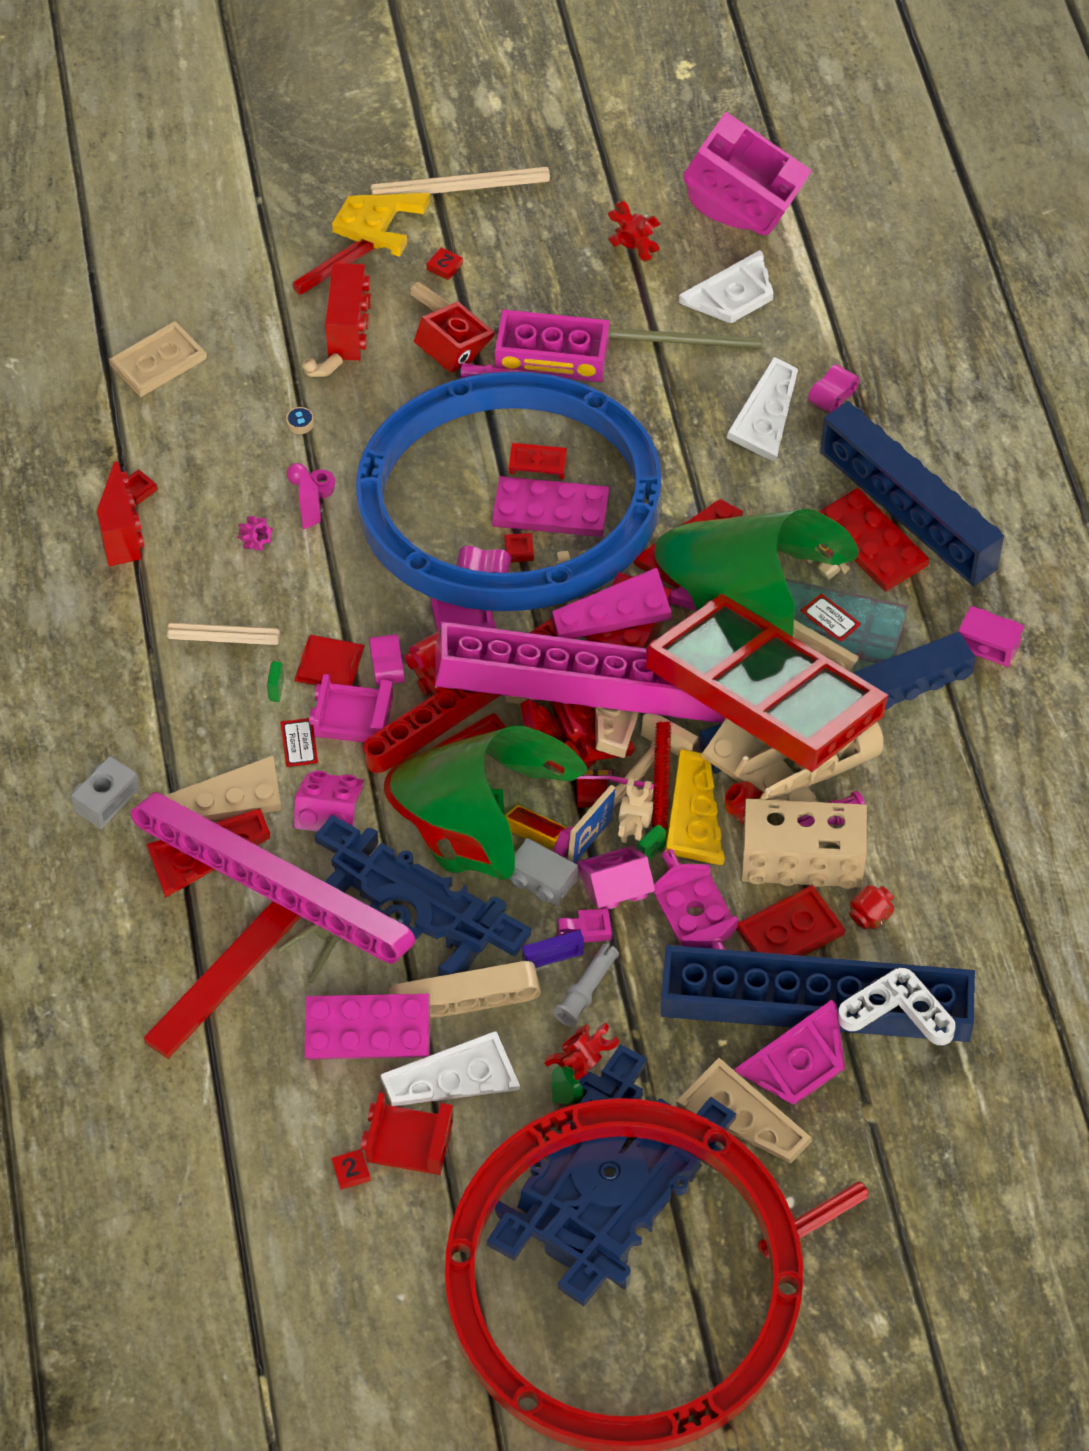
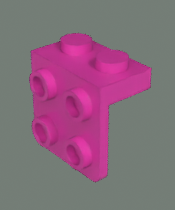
(326, 796)

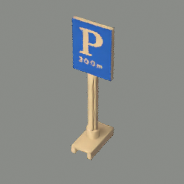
(601, 812)

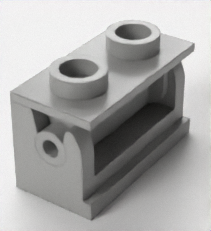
(543, 872)

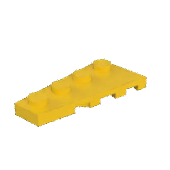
(693, 812)

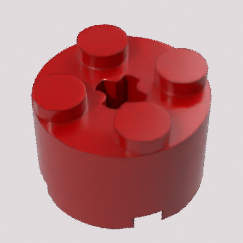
(422, 660)

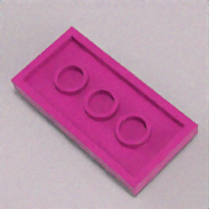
(550, 506)
(367, 1026)

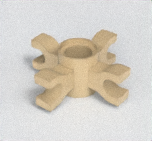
(635, 811)

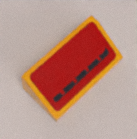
(534, 826)

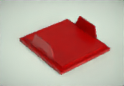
(330, 657)

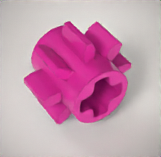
(254, 533)

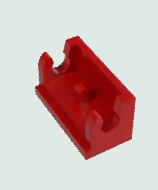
(538, 459)

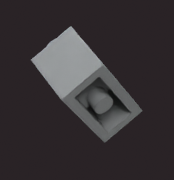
(102, 806)

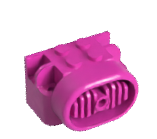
(743, 178)

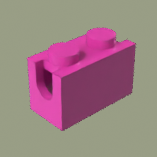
(991, 635)

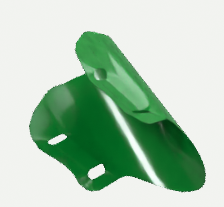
(742, 559)

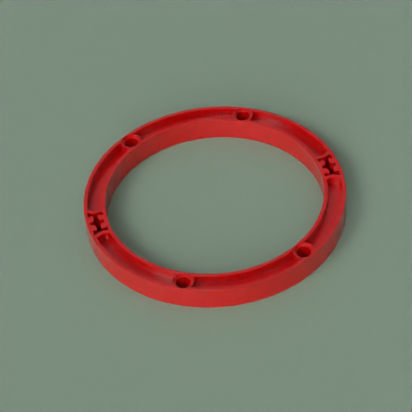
(648, 1121)

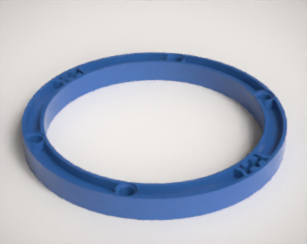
(519, 589)

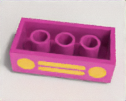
(553, 345)

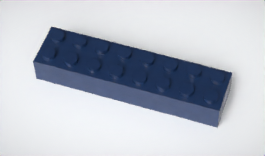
(911, 493)

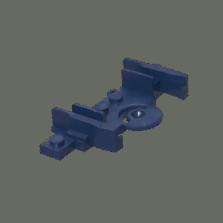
(440, 912)

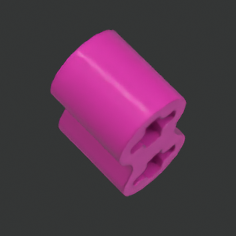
(833, 388)
(484, 560)
(386, 659)

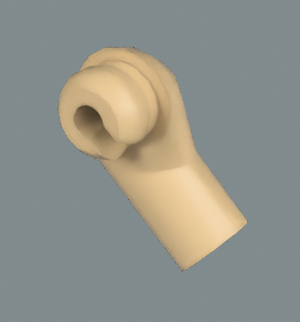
(323, 369)

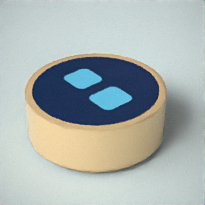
(300, 420)

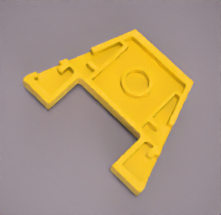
(371, 215)

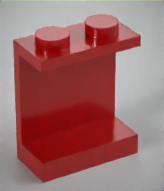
(407, 1136)

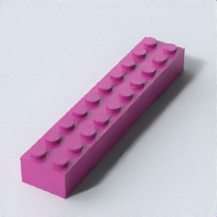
(558, 671)

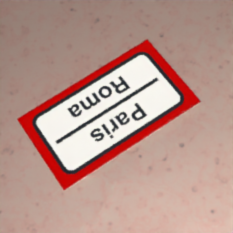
(830, 617)
(299, 742)

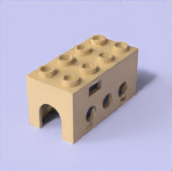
(798, 853)

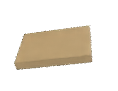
(157, 358)

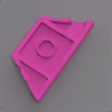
(800, 1057)

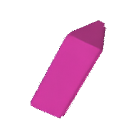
(308, 500)

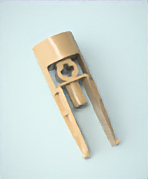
(860, 750)

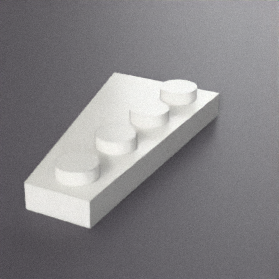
(458, 1072)

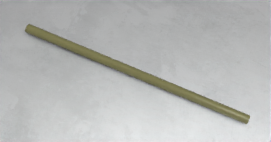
(675, 337)

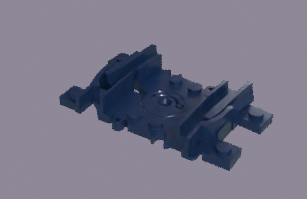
(592, 1216)

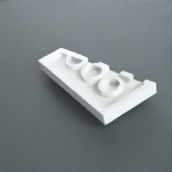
(764, 414)

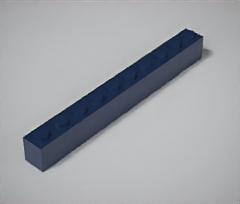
(906, 674)

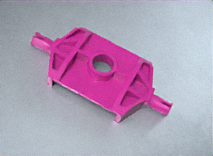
(690, 887)

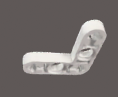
(897, 996)

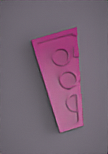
(615, 608)

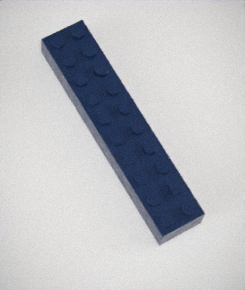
(789, 988)

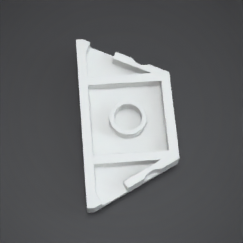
(732, 291)

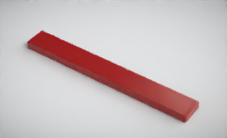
(220, 979)

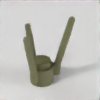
(321, 933)

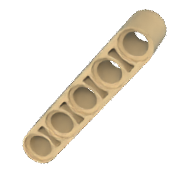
(476, 988)

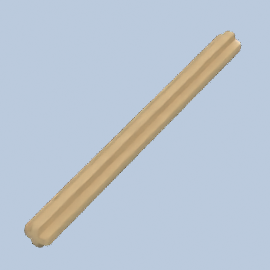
(464, 182)

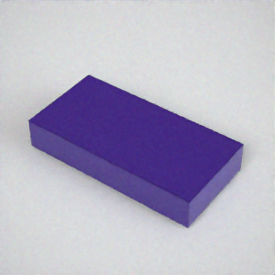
(554, 949)

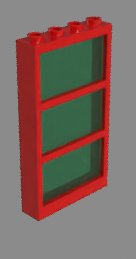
(766, 682)

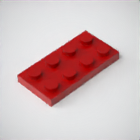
(883, 548)

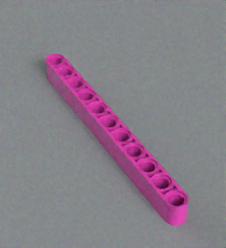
(273, 878)

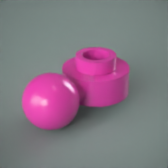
(324, 488)

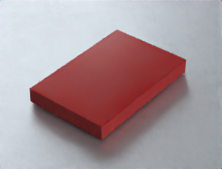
(792, 925)

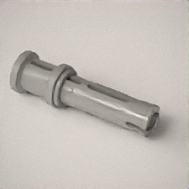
(579, 994)

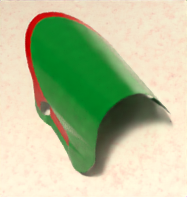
(450, 798)

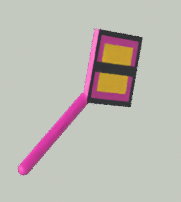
(609, 774)

